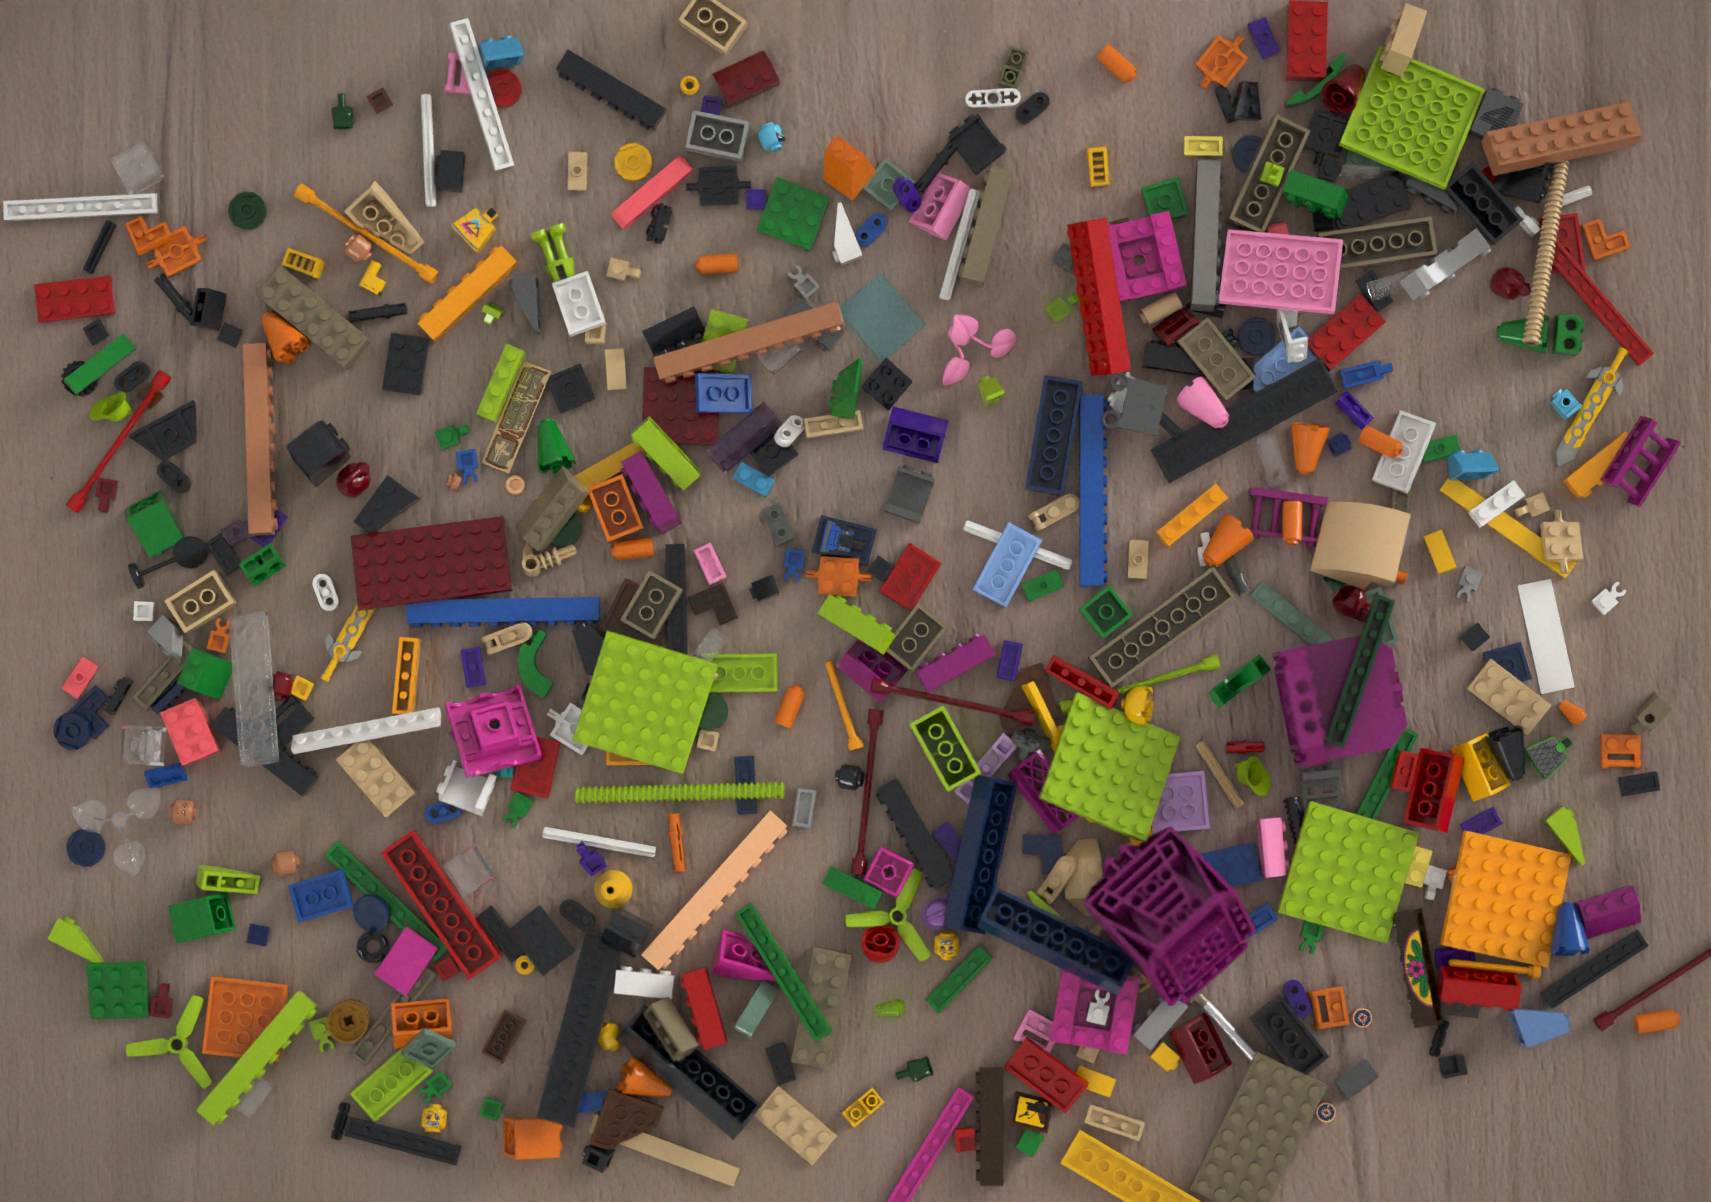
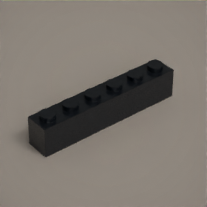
(611, 90)
(288, 767)
(916, 834)

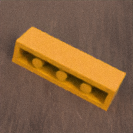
(1591, 471)
(1191, 515)
(406, 675)

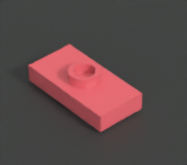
(80, 677)

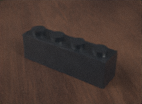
(1169, 359)

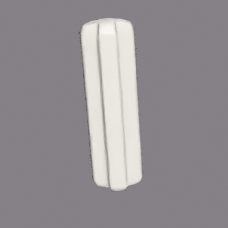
(1577, 195)

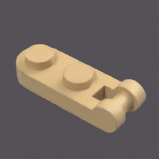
(1055, 511)
(507, 637)
(1057, 879)

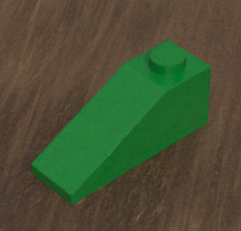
(852, 887)

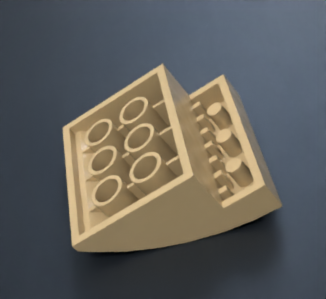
(1360, 543)

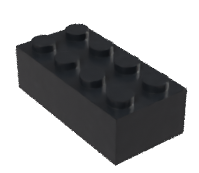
(1288, 1036)

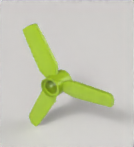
(905, 929)
(183, 1030)

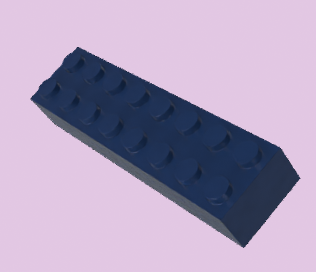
(980, 852)
(1056, 941)

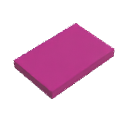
(406, 961)

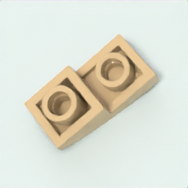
(615, 369)

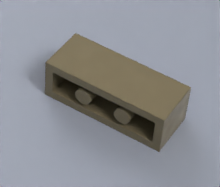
(671, 1029)

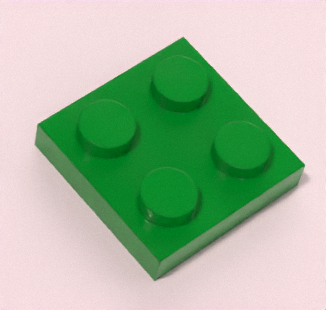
(1165, 197)

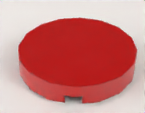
(505, 88)

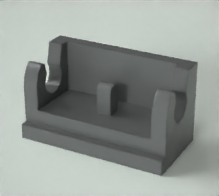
(1356, 1079)

